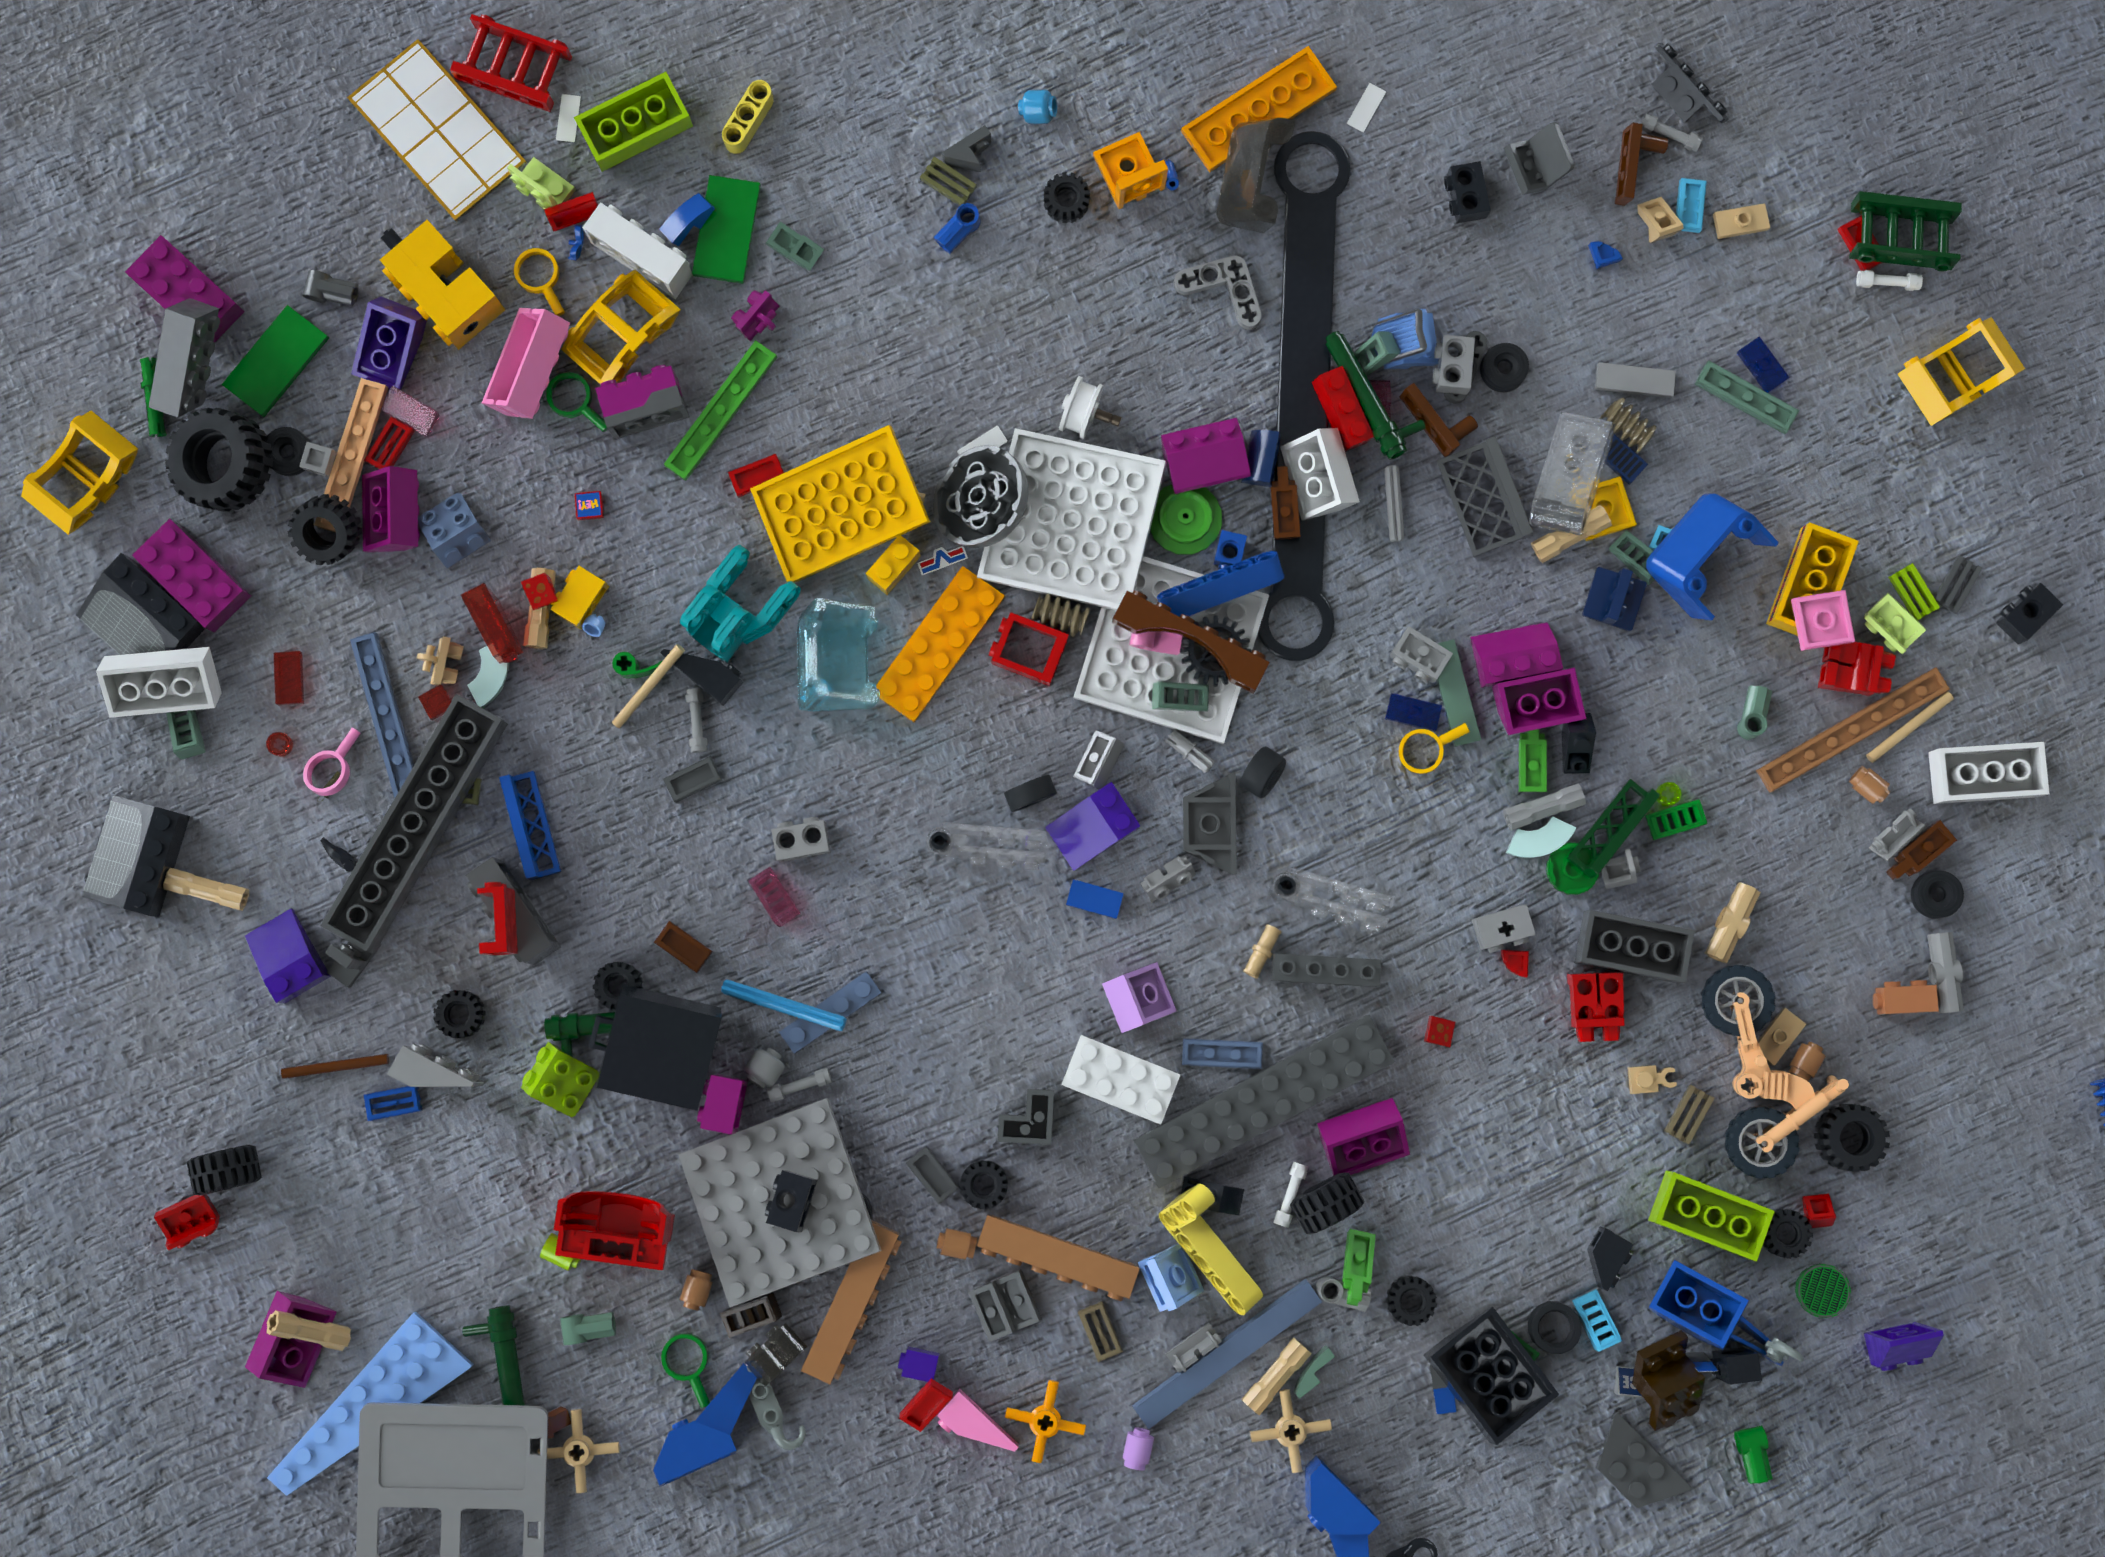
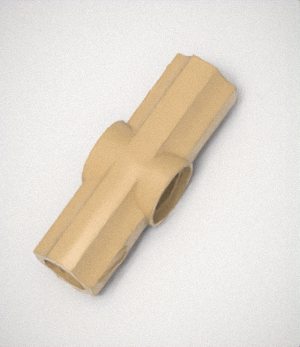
(1732, 922)

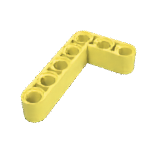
(1207, 1250)

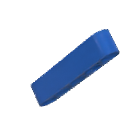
(1223, 584)

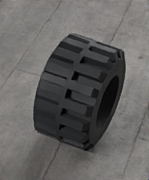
(308, 540)
(1873, 1137)
(224, 1169)
(1327, 1203)

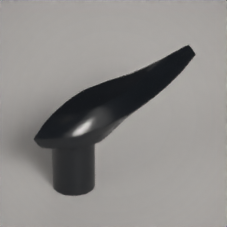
(339, 855)

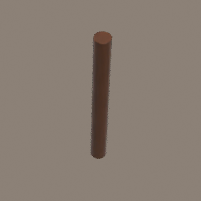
(335, 1066)

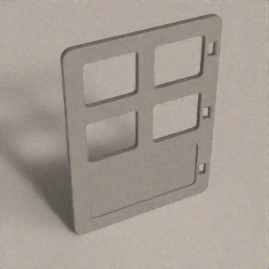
(451, 1462)

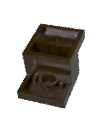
(1668, 1380)

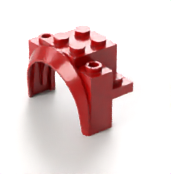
(615, 1228)

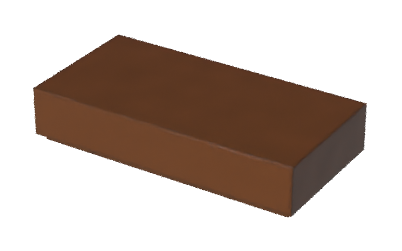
(683, 946)

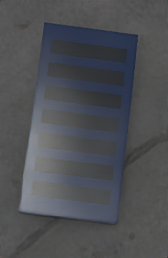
(1624, 461)

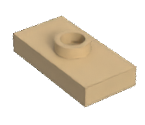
(1741, 221)
(1780, 1035)

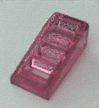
(787, 914)

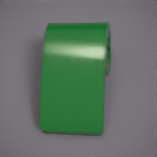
(633, 671)

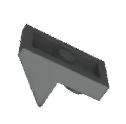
(962, 153)

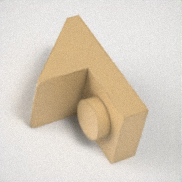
(1659, 219)

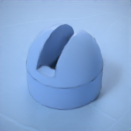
(593, 625)

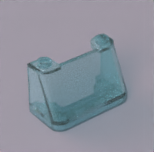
(835, 656)

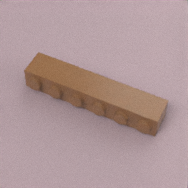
(1058, 1256)
(848, 1308)

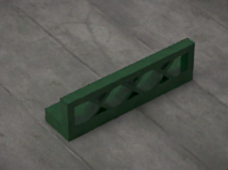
(1623, 830)

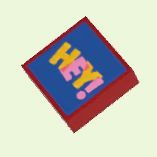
(589, 505)

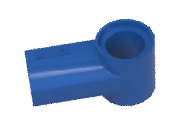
(956, 230)

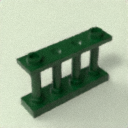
(1908, 208)

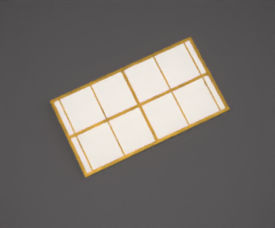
(436, 130)

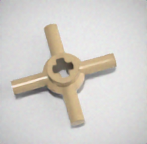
(1298, 1436)
(585, 1443)

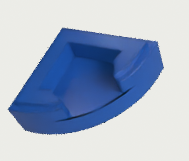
(1604, 254)

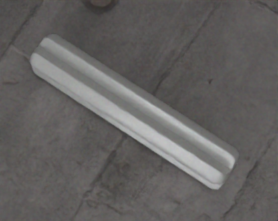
(1394, 503)

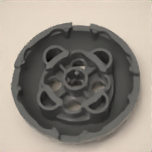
(970, 489)

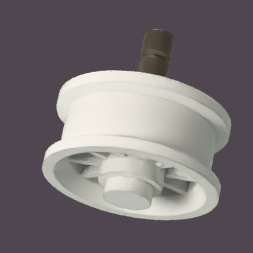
(1082, 408)

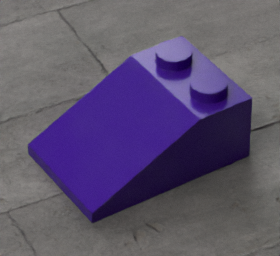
(388, 342)
(1092, 826)
(286, 957)
(1902, 1344)

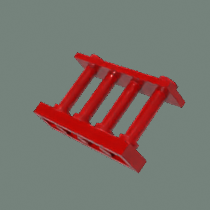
(515, 87)

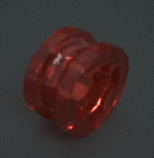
(272, 739)

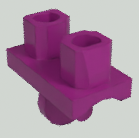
(758, 316)

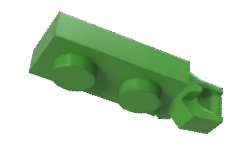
(1532, 762)
(1358, 1264)

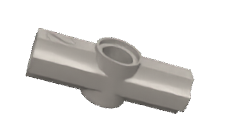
(1945, 972)

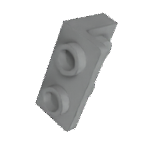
(1420, 655)

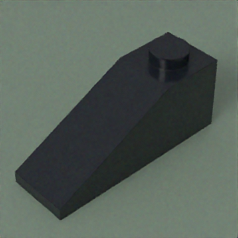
(710, 675)

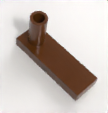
(1632, 143)
(1443, 437)

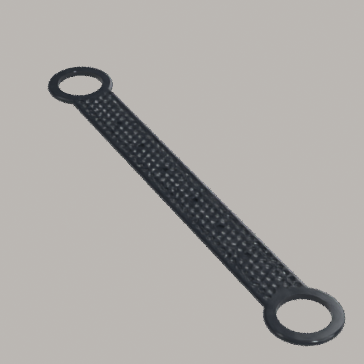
(1302, 358)

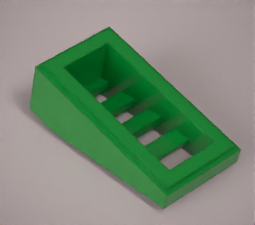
(1697, 812)

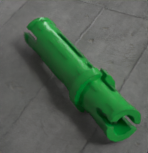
(155, 417)

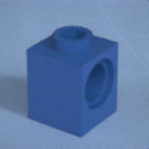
(1232, 540)

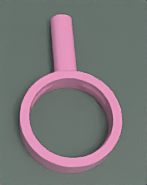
(339, 754)

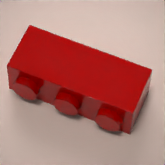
(1343, 408)

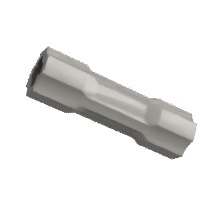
(1540, 808)

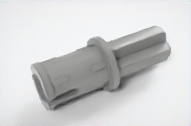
(1190, 751)

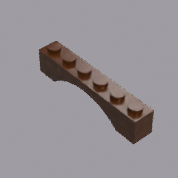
(1141, 616)

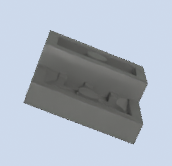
(1005, 1305)

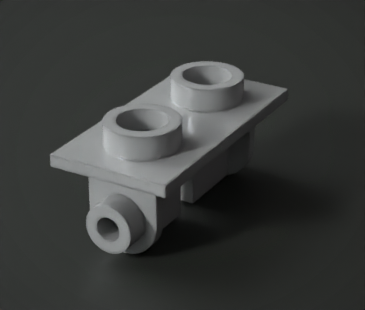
(1897, 835)
(1159, 886)
(1193, 1346)

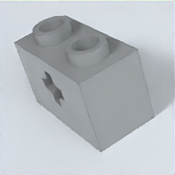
(1516, 918)

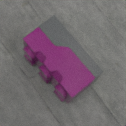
(642, 402)

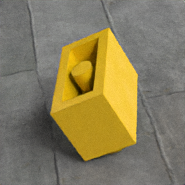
(893, 564)
(579, 596)

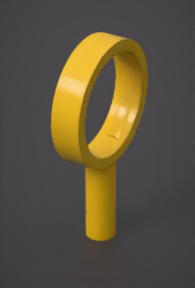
(545, 289)
(1441, 740)

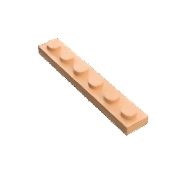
(354, 444)

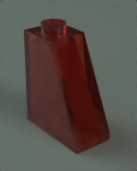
(492, 623)

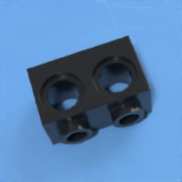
(1473, 192)

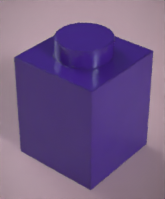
(918, 1364)

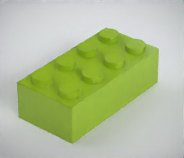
(633, 121)
(1711, 1215)

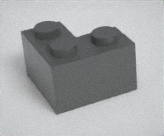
(1035, 1125)

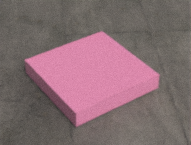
(1823, 620)

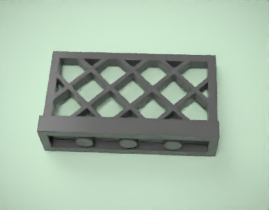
(1507, 492)

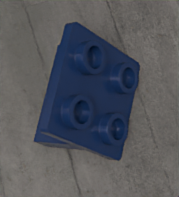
(1614, 598)

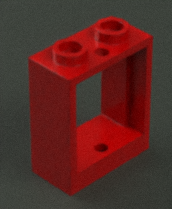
(1053, 660)

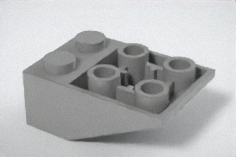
(420, 1068)

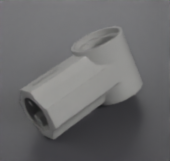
(1340, 1294)

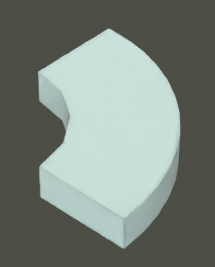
(489, 679)
(1541, 841)

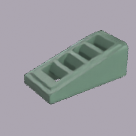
(1385, 347)
(1639, 570)
(1158, 696)
(188, 745)

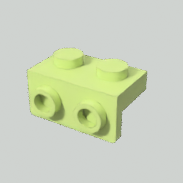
(1893, 624)

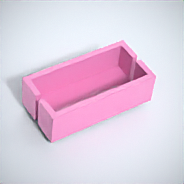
(526, 363)

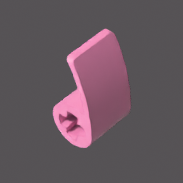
(1157, 642)

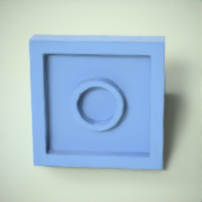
(1171, 1278)

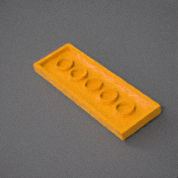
(1276, 94)
(938, 644)

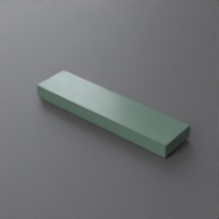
(1746, 397)
(1456, 697)

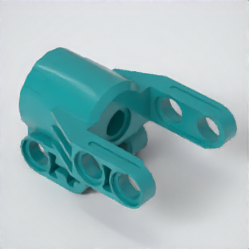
(721, 622)

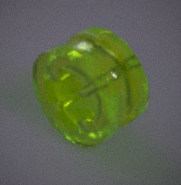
(1672, 788)

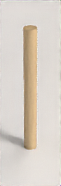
(648, 686)
(1909, 727)

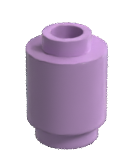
(1138, 1448)

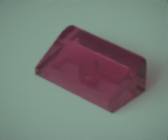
(410, 411)

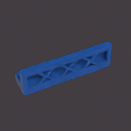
(520, 827)

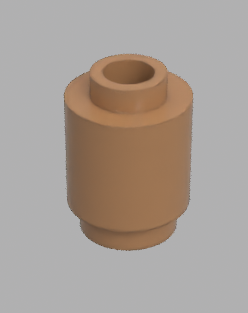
(1870, 785)
(1807, 1061)
(956, 1244)
(696, 1289)

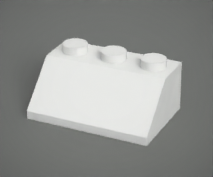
(1320, 473)

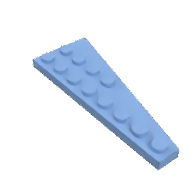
(405, 1370)

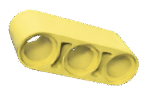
(752, 105)

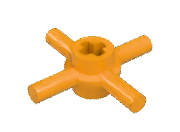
(1051, 1429)

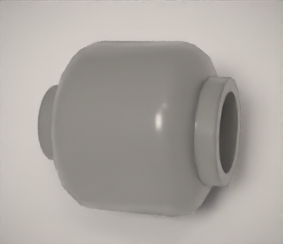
(764, 1068)

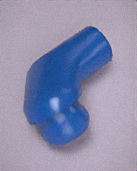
(1172, 178)

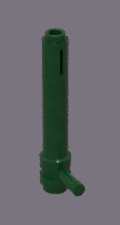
(1384, 429)
(573, 1027)
(503, 1336)

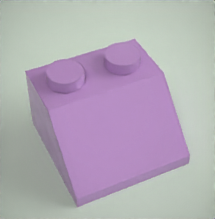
(1139, 997)

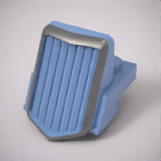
(1414, 336)

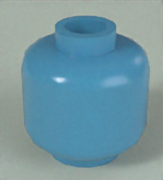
(1038, 106)

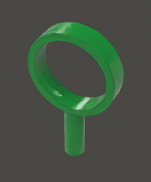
(585, 409)
(694, 1378)

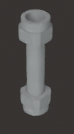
(1691, 141)
(694, 698)
(821, 1078)

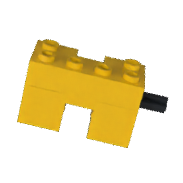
(420, 272)

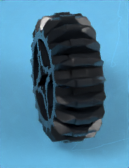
(1196, 664)

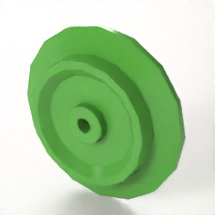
(1190, 534)

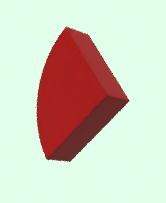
(1516, 961)

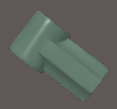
(1755, 710)
(580, 1328)

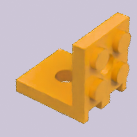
(1131, 185)

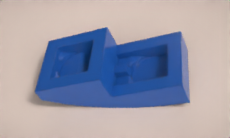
(691, 213)

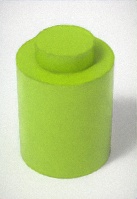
(548, 1254)

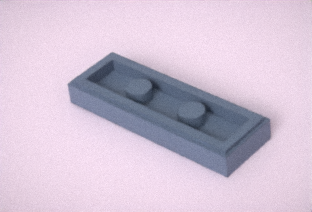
(1222, 1053)

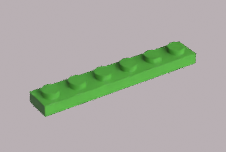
(720, 410)

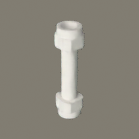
(1867, 278)
(1283, 1215)

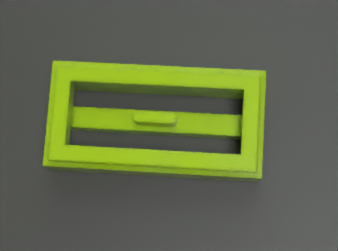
(1924, 590)

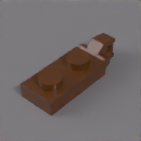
(1285, 506)
(1922, 850)

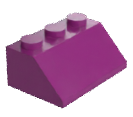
(1205, 455)
(390, 510)
(1515, 654)
(1539, 701)
(1364, 1138)
(288, 1359)

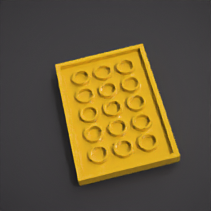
(840, 505)

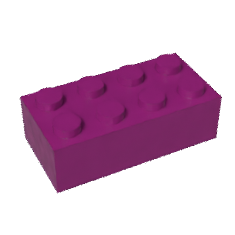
(173, 278)
(191, 575)

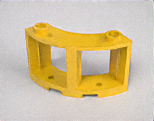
(648, 297)
(1928, 394)
(102, 488)

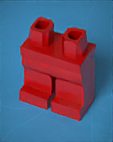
(1856, 668)
(1597, 1002)

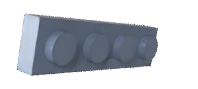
(842, 1003)

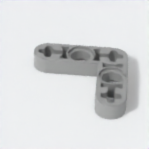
(1224, 277)

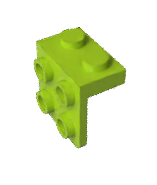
(559, 1080)

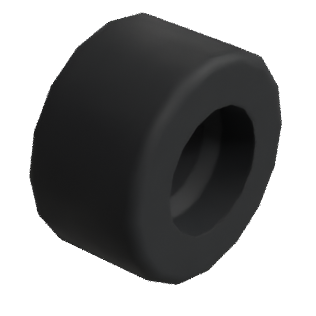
(1263, 772)

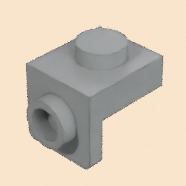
(1621, 871)

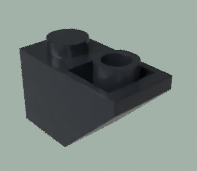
(1578, 745)
(1227, 1198)
(1607, 1256)

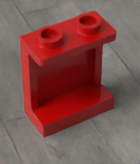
(504, 920)

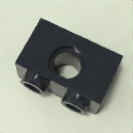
(2042, 606)
(802, 1189)
(1736, 1365)

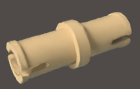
(1262, 951)

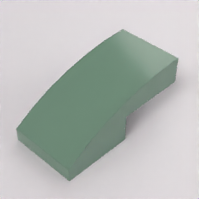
(794, 246)
(1307, 1379)

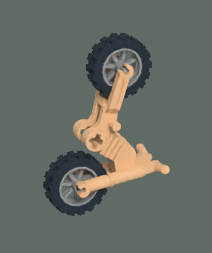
(1766, 1082)

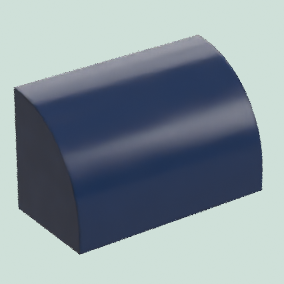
(1262, 457)

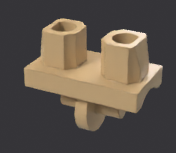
(445, 650)

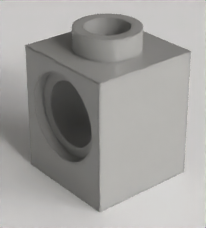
(318, 459)

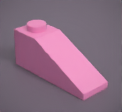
(970, 1421)

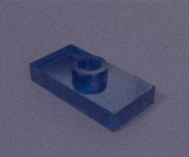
(1763, 365)
(1413, 712)

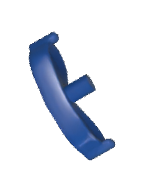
(578, 244)

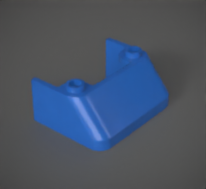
(1692, 541)

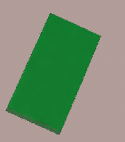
(728, 232)
(275, 361)

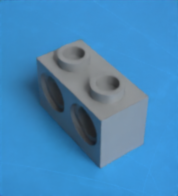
(1460, 365)
(801, 846)

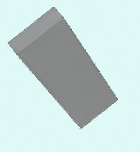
(1635, 380)

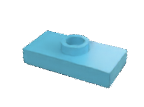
(1691, 204)

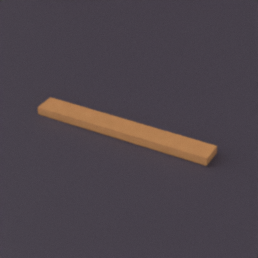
(1852, 729)

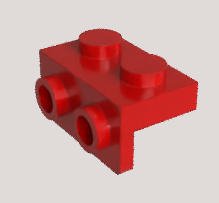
(187, 1220)

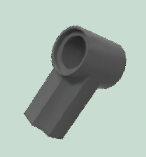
(323, 288)

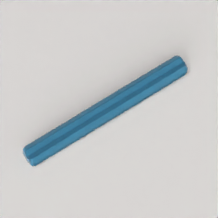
(783, 1005)

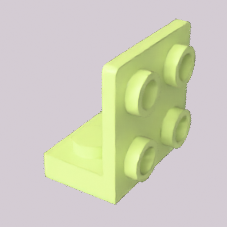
(541, 184)

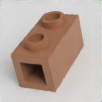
(1906, 999)

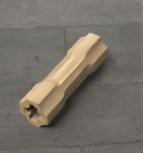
(1554, 543)
(537, 628)
(207, 889)
(326, 1334)
(1276, 1376)

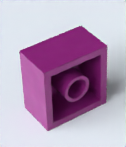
(723, 1104)

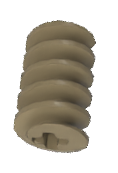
(1629, 424)
(1060, 615)

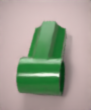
(1752, 1446)

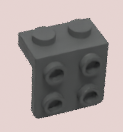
(1540, 160)

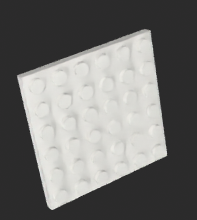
(1081, 521)
(1124, 676)

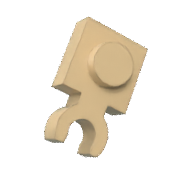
(1646, 1079)

